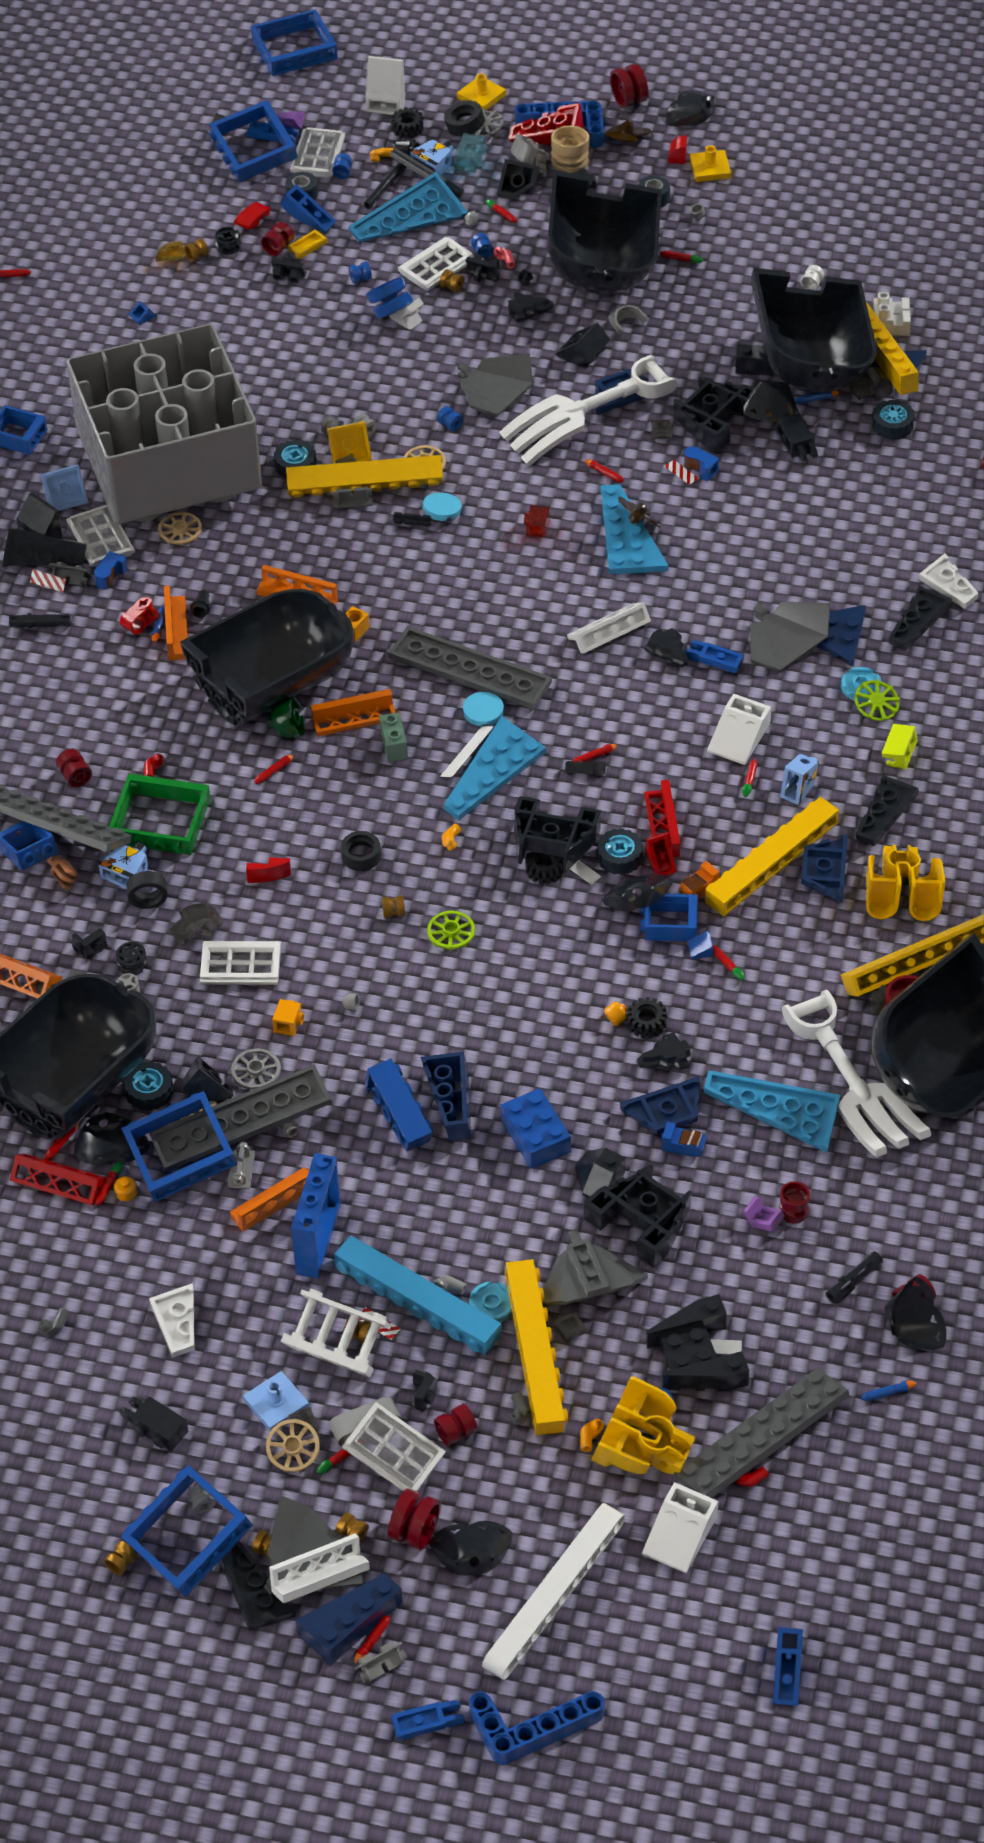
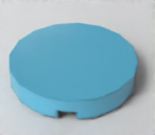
(442, 506)
(854, 678)
(483, 708)
(492, 1300)

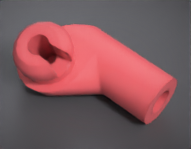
(506, 256)

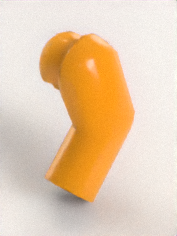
(381, 152)
(448, 837)
(589, 1432)

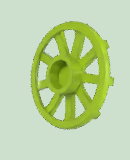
(877, 700)
(451, 929)

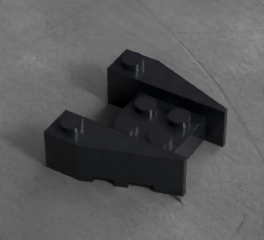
(708, 407)
(553, 833)
(644, 1204)
(691, 1353)

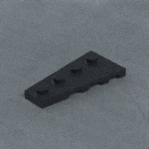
(33, 548)
(921, 614)
(887, 806)
(247, 1584)

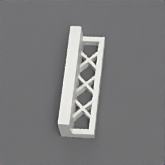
(610, 627)
(318, 1574)

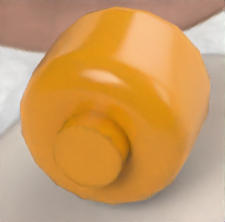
(616, 1013)
(125, 1188)

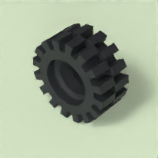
(407, 123)
(543, 873)
(647, 1008)

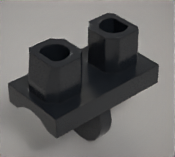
(288, 265)
(482, 269)

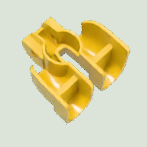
(884, 891)
(652, 1412)

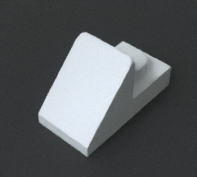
(408, 315)

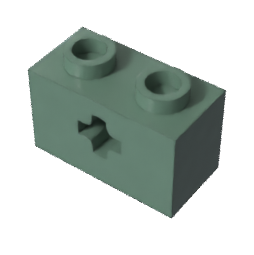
(393, 737)

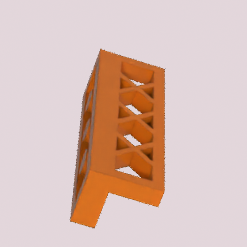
(271, 585)
(175, 623)
(351, 708)
(30, 972)
(270, 1200)

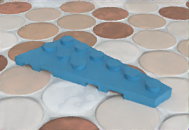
(415, 208)
(627, 544)
(497, 762)
(792, 1109)

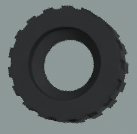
(460, 110)

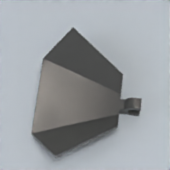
(496, 382)
(788, 633)
(587, 1272)
(298, 1531)

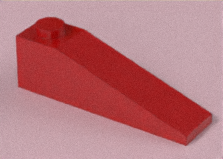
(542, 128)

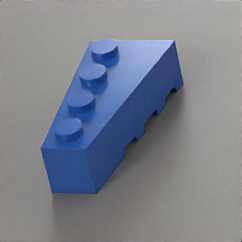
(398, 1104)

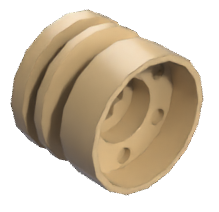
(569, 148)

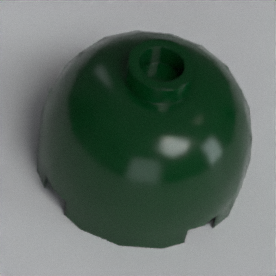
(286, 719)

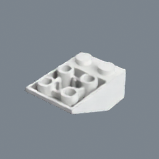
(385, 85)
(740, 729)
(681, 1527)

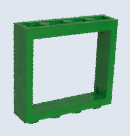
(168, 790)

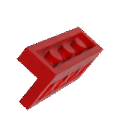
(668, 812)
(60, 1170)

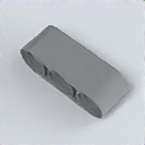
(524, 149)
(345, 1423)

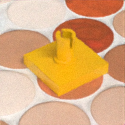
(482, 91)
(710, 165)
(349, 440)

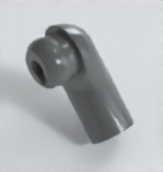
(55, 1325)
(522, 1409)

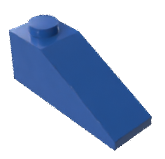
(306, 210)
(787, 1666)

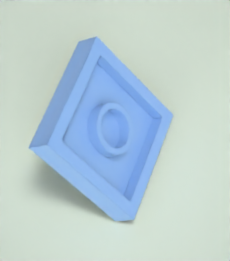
(64, 487)
(275, 1400)

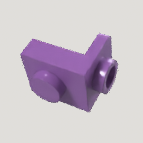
(292, 119)
(762, 1216)

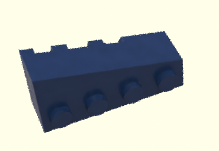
(450, 1088)
(347, 1619)

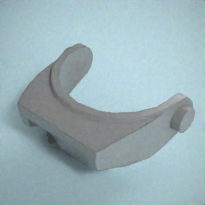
(625, 312)

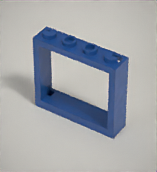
(297, 59)
(259, 164)
(193, 1173)
(318, 1193)
(211, 1554)

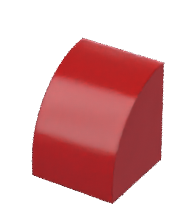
(678, 150)

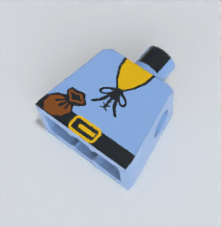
(434, 155)
(799, 772)
(123, 863)

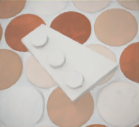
(946, 580)
(176, 1318)

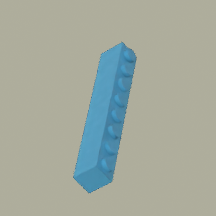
(418, 1295)

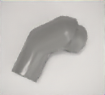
(449, 1283)

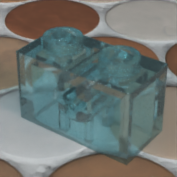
(470, 153)

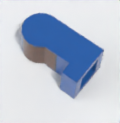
(701, 462)
(109, 568)
(682, 1141)

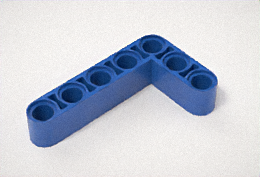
(591, 116)
(533, 1727)

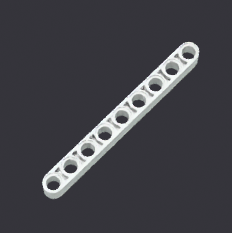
(553, 1591)

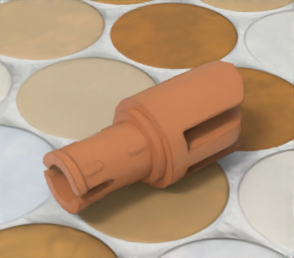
(63, 871)

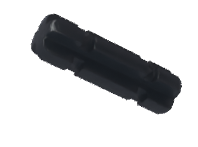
(412, 519)
(585, 767)

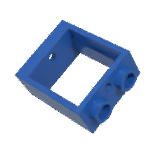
(36, 429)
(27, 856)
(671, 903)

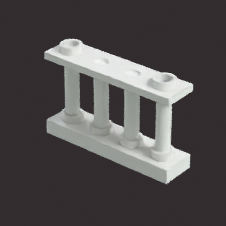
(339, 1355)

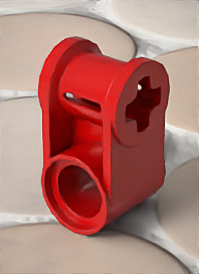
(139, 616)

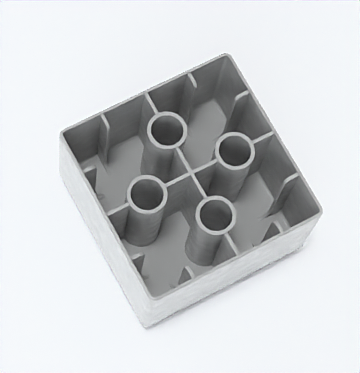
(165, 424)

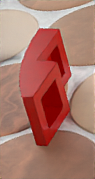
(251, 215)
(275, 869)

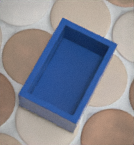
(535, 1128)

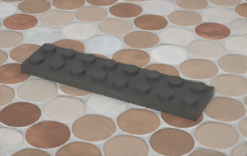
(470, 667)
(61, 821)
(241, 1117)
(762, 1434)

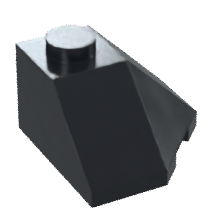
(516, 178)
(205, 1078)
(599, 1169)

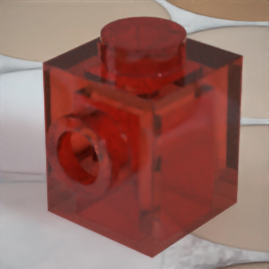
(537, 521)

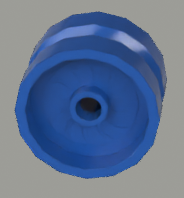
(390, 299)

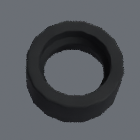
(360, 838)
(146, 879)

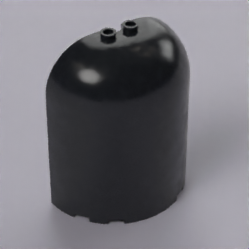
(600, 238)
(814, 336)
(269, 652)
(933, 1035)
(72, 1051)

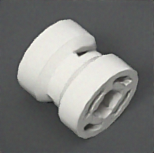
(812, 277)

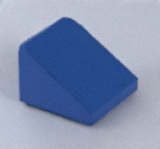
(141, 313)
(701, 946)

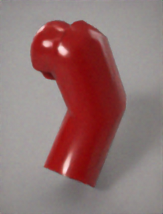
(153, 764)
(753, 1479)

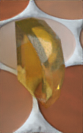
(171, 251)

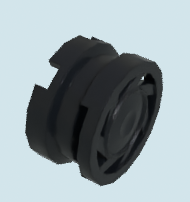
(227, 240)
(131, 959)

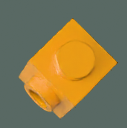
(287, 1017)

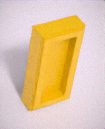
(307, 244)

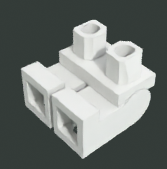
(892, 314)

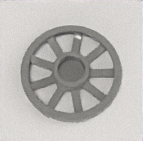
(488, 123)
(255, 1069)

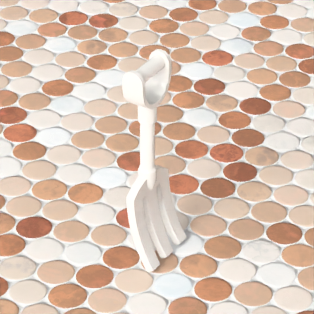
(570, 415)
(861, 1094)

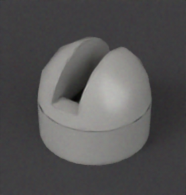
(697, 211)
(471, 219)
(351, 1002)

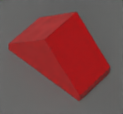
(660, 855)

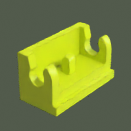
(900, 745)

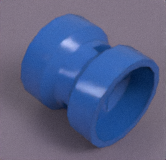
(342, 166)
(482, 245)
(360, 272)
(447, 417)

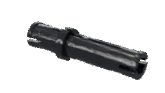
(44, 620)
(837, 1292)

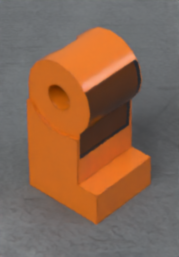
(699, 881)

